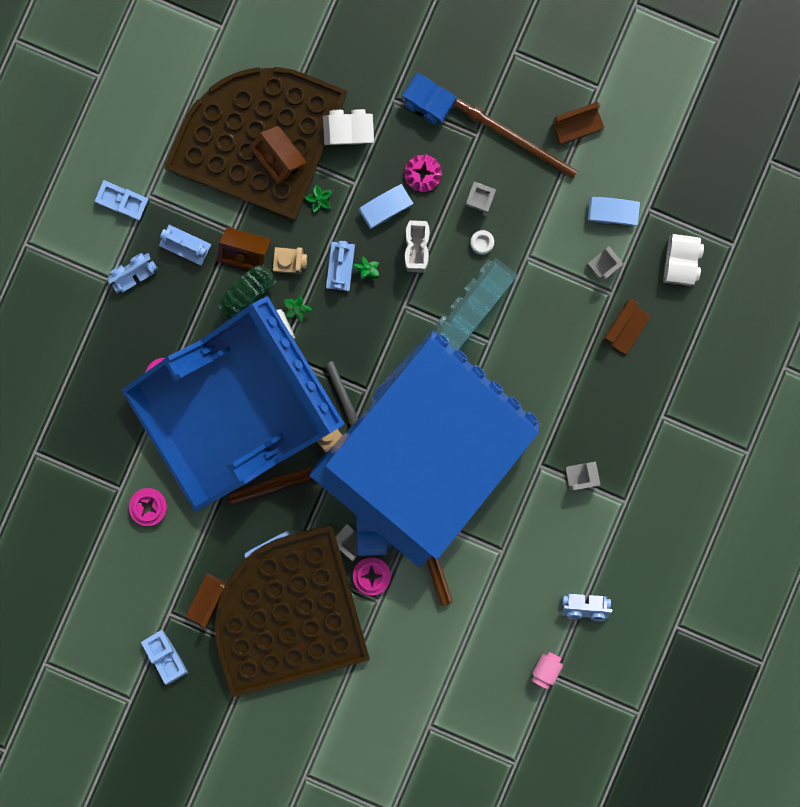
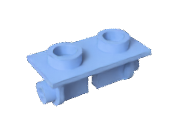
(184, 244)
(340, 266)
(123, 276)
(597, 609)

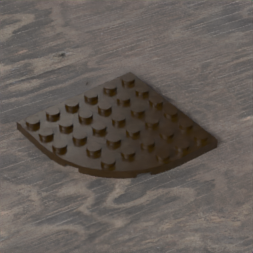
(232, 114)
(288, 614)

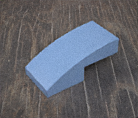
(121, 200)
(385, 206)
(613, 211)
(164, 657)

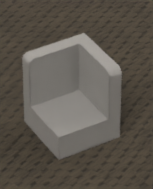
(480, 197)
(605, 264)
(582, 476)
(348, 541)

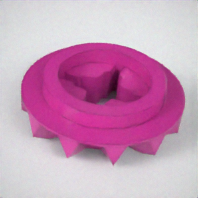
(430, 181)
(137, 509)
(363, 584)

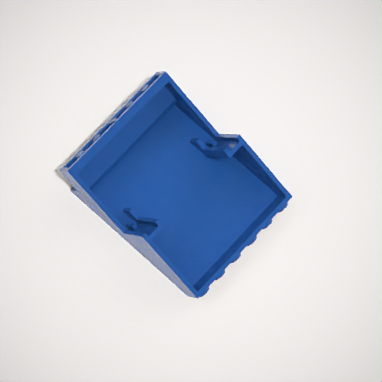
(232, 404)
(427, 450)

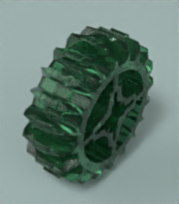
(246, 290)

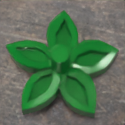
(319, 199)
(367, 269)
(296, 307)

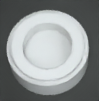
(482, 242)

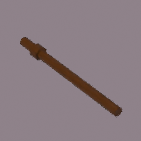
(476, 114)

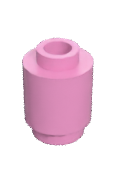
(547, 670)

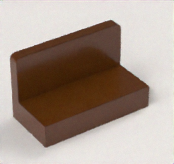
(578, 123)
(277, 153)
(242, 249)
(626, 327)
(206, 600)

